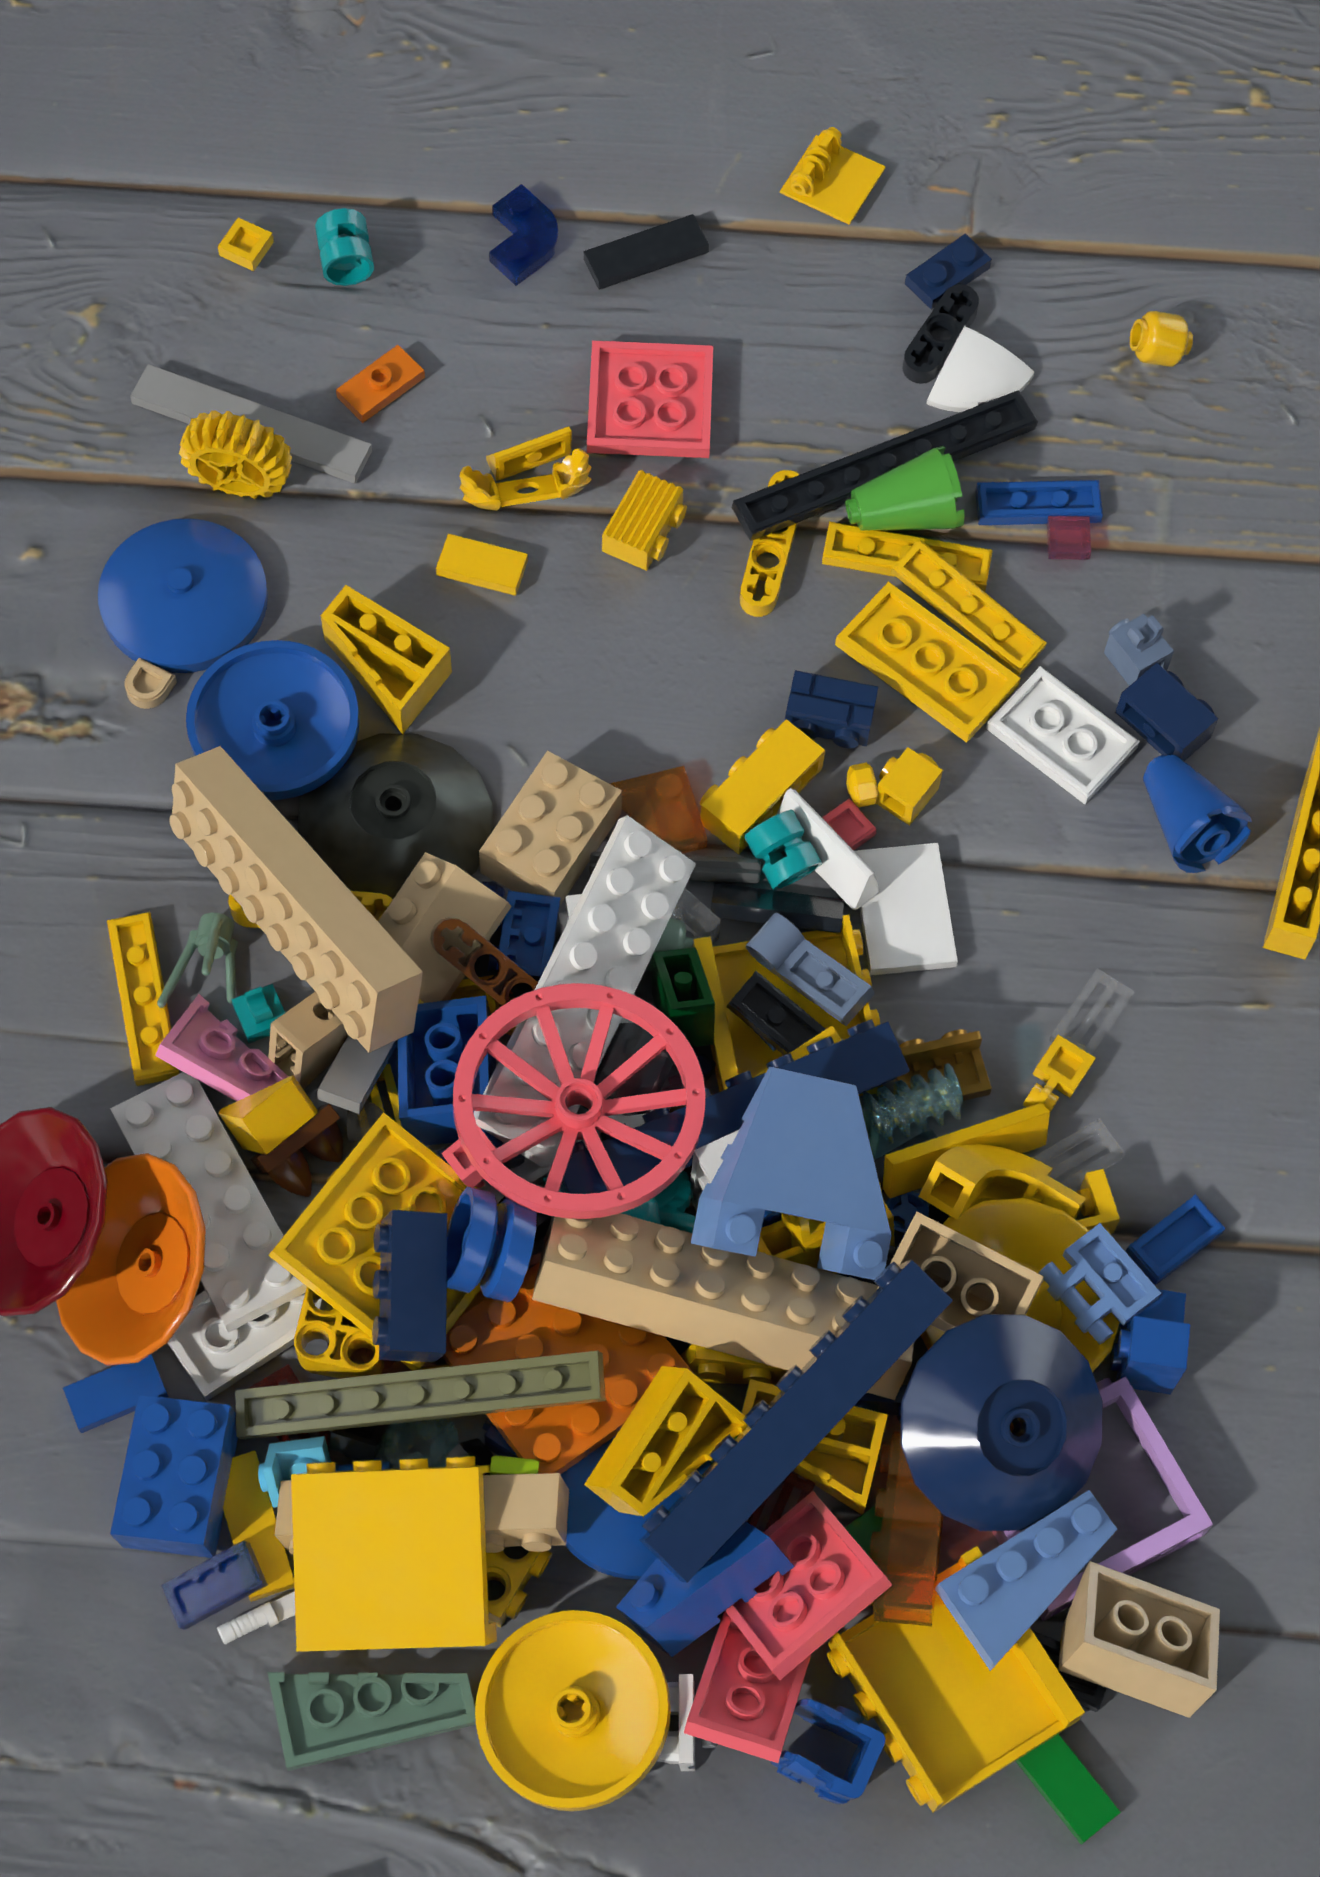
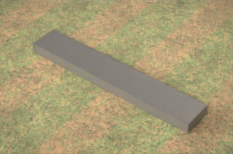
(309, 443)

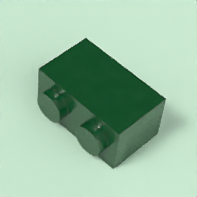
(684, 994)

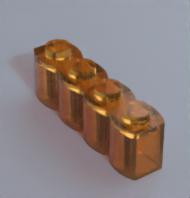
(907, 1543)

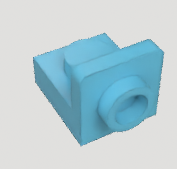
(289, 1459)

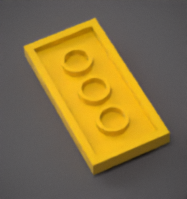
(927, 661)

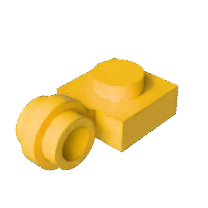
(1062, 1069)

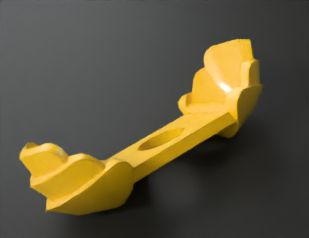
(565, 481)

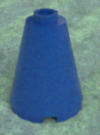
(1194, 814)

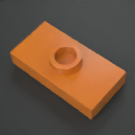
(380, 383)

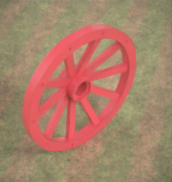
(578, 1092)

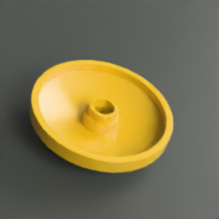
(573, 1710)

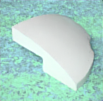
(977, 373)

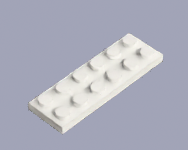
(183, 1129)

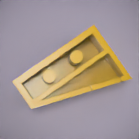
(386, 655)
(663, 1441)
(844, 1458)

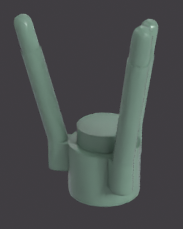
(213, 942)

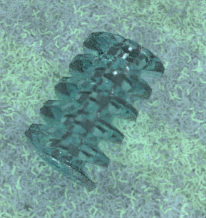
(914, 1103)

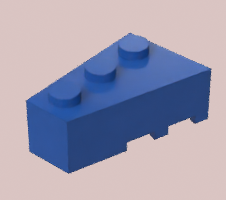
(680, 1612)

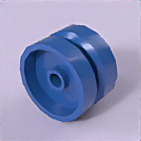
(489, 1244)

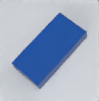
(1175, 1239)
(113, 1392)

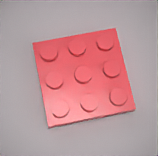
(650, 399)
(817, 1596)

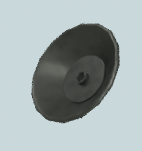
(376, 849)

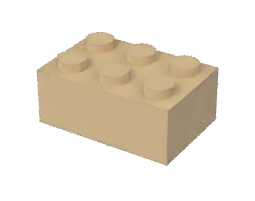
(550, 829)

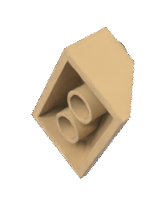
(432, 894)
(967, 1272)
(1141, 1640)

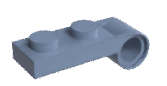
(809, 970)

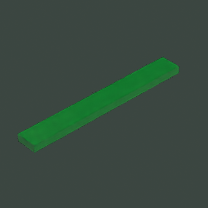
(1050, 1766)

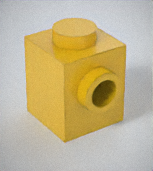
(908, 784)

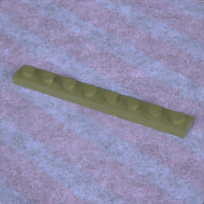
(420, 1395)

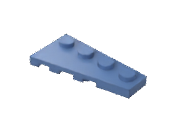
(1019, 1579)

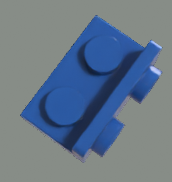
(528, 932)

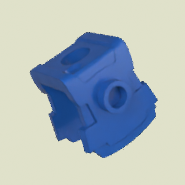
(849, 1726)

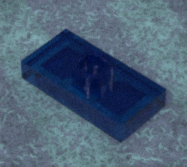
(214, 1585)

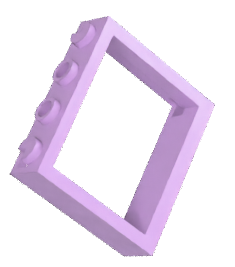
(1164, 1542)

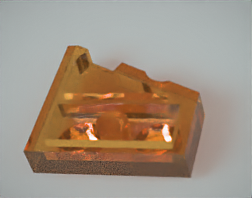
(665, 807)

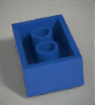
(429, 1066)
(175, 1476)

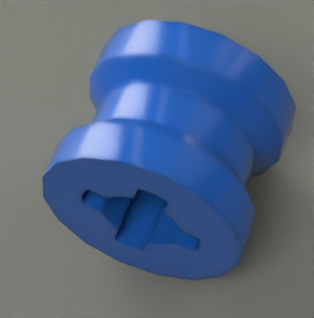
(905, 1208)

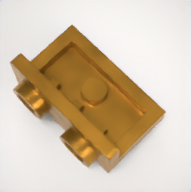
(957, 1049)

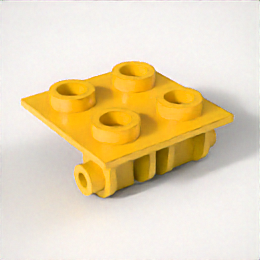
(832, 177)

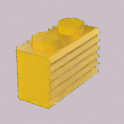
(643, 521)

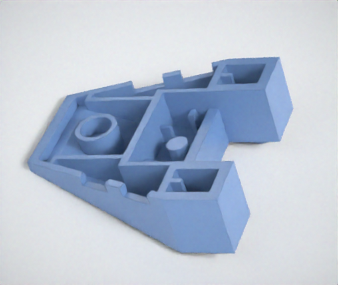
(801, 1157)

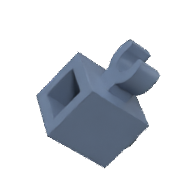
(1137, 646)

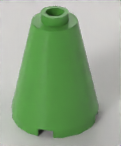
(910, 496)

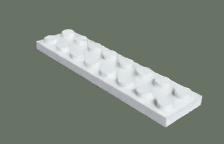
(602, 945)

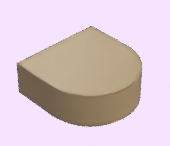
(148, 684)

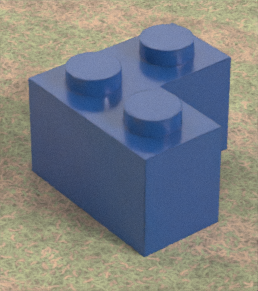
(1154, 1345)

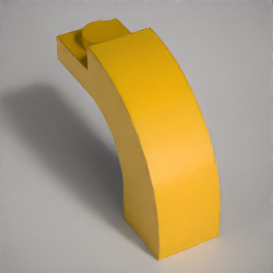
(989, 1172)

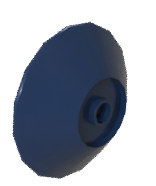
(962, 1412)

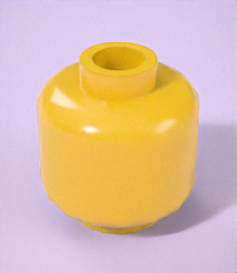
(1161, 338)

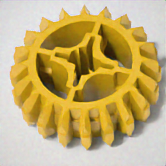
(235, 454)

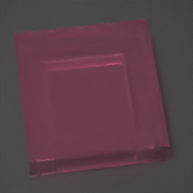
(1068, 537)

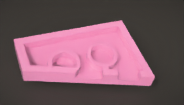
(215, 1055)

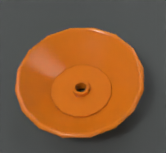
(142, 1264)

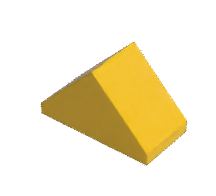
(269, 1115)

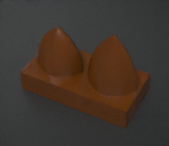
(288, 1164)

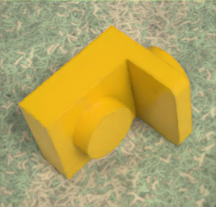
(1098, 1202)

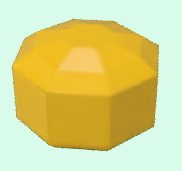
(862, 785)

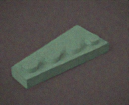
(351, 1714)

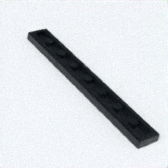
(832, 483)

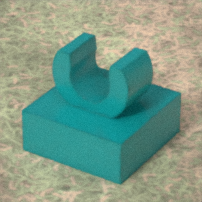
(257, 1011)

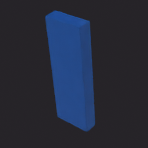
(1036, 500)

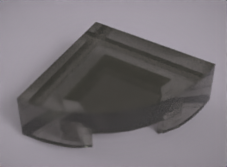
(360, 1123)

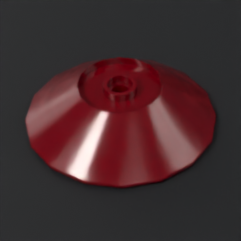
(48, 1207)

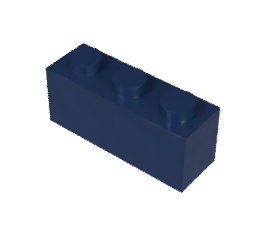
(411, 1286)

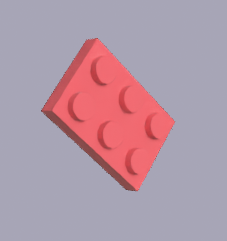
(742, 1699)

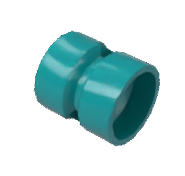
(344, 247)
(781, 834)

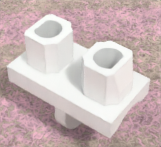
(680, 1747)

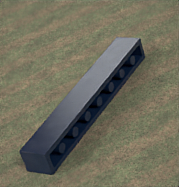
(864, 1060)
(795, 1420)

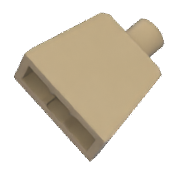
(306, 1040)

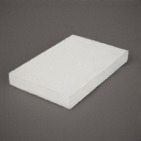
(1062, 735)
(909, 918)

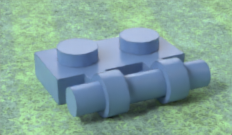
(1109, 1274)

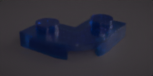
(532, 238)

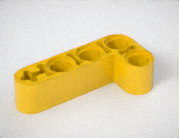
(342, 1341)

